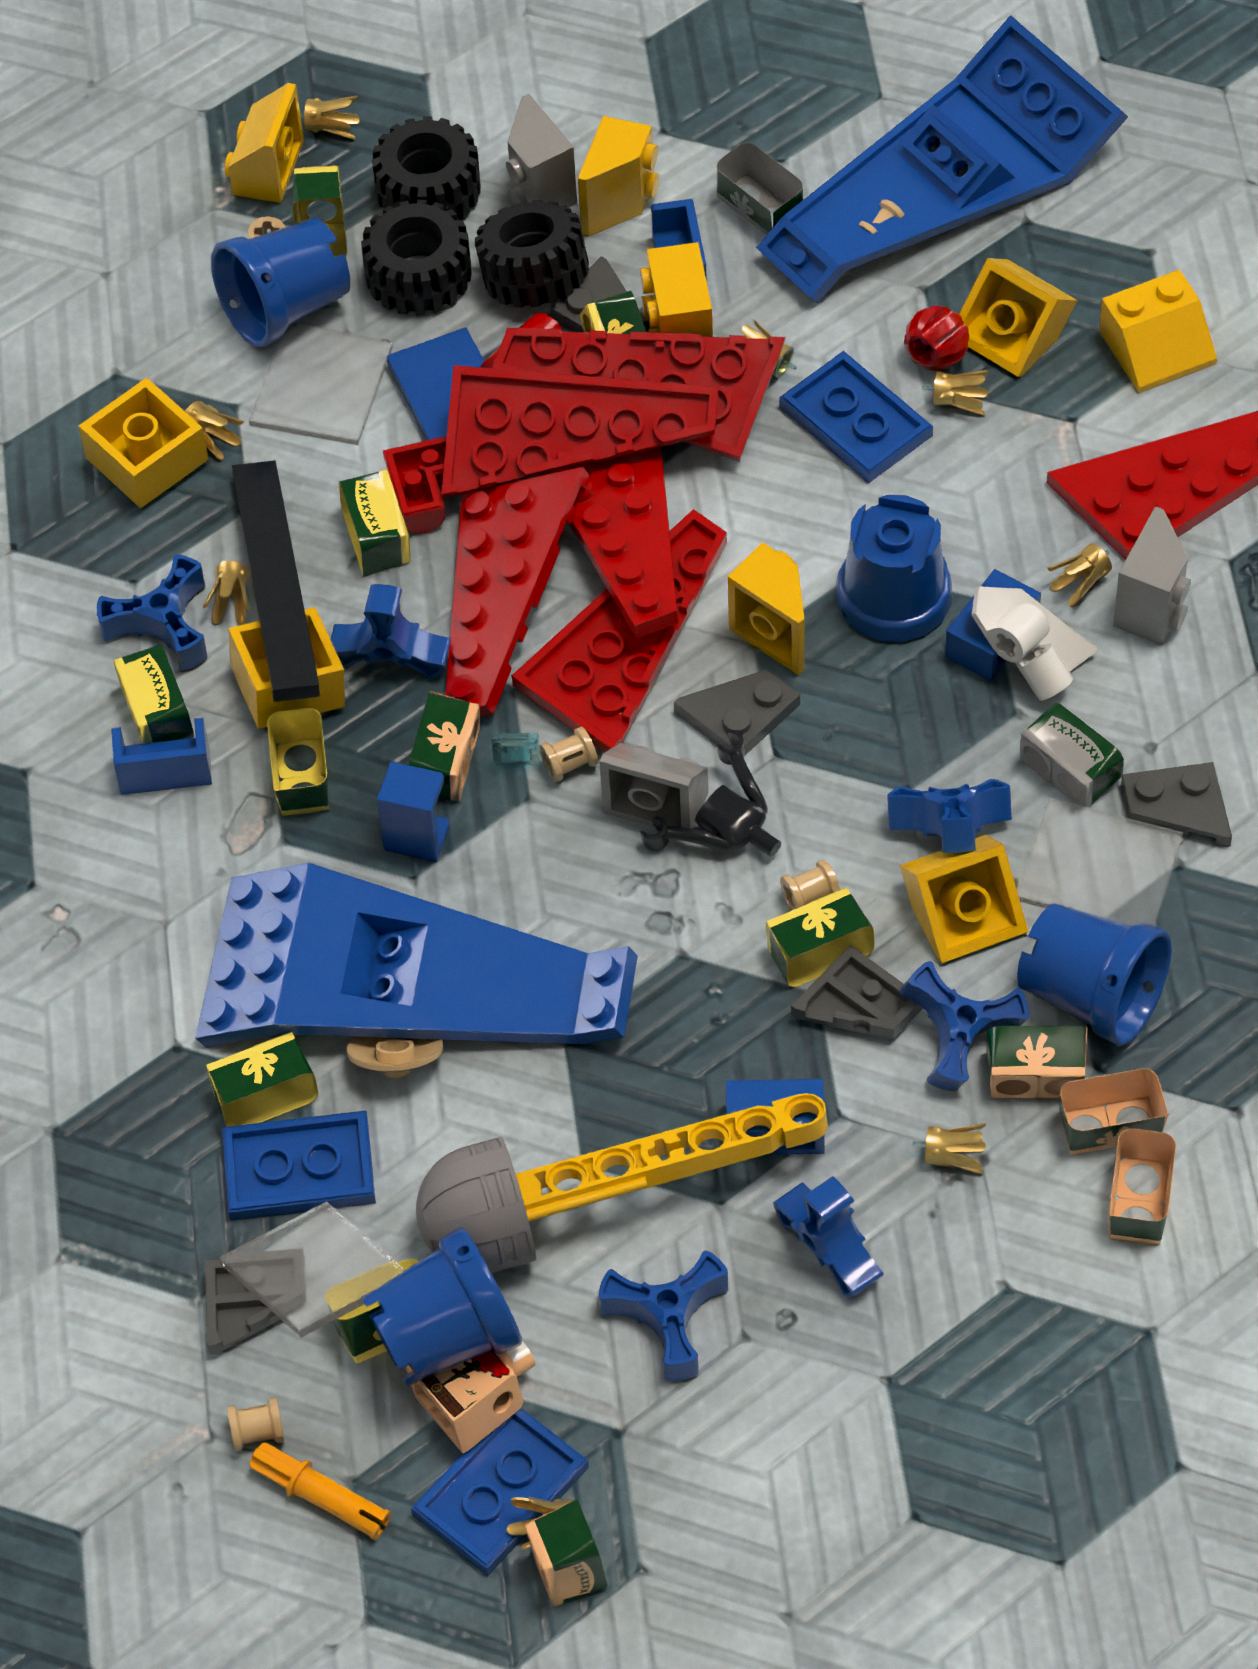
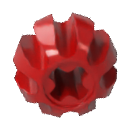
(936, 338)

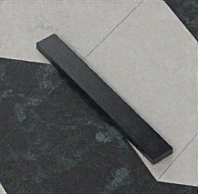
(275, 582)

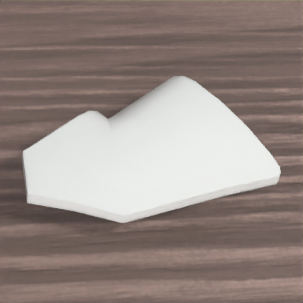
(1030, 637)

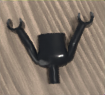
(725, 815)

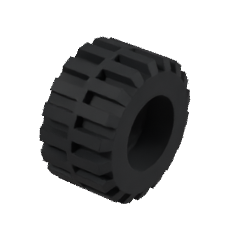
(427, 148)
(416, 232)
(532, 253)

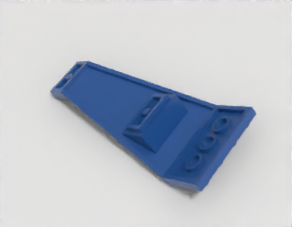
(1009, 116)
(362, 960)

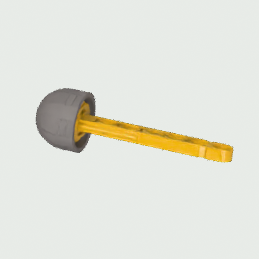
(483, 1194)

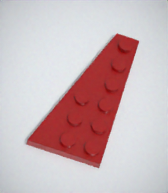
(732, 363)
(541, 423)
(1183, 474)
(627, 537)
(500, 573)
(596, 668)

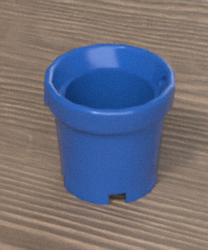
(278, 278)
(894, 571)
(1097, 969)
(443, 1311)

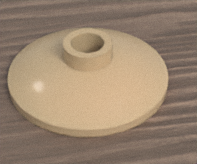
(393, 1055)

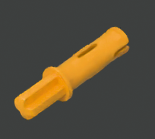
(318, 1489)

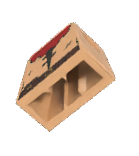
(475, 1394)

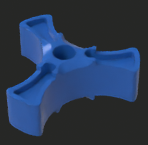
(160, 613)
(389, 636)
(950, 812)
(959, 1021)
(826, 1226)
(667, 1308)

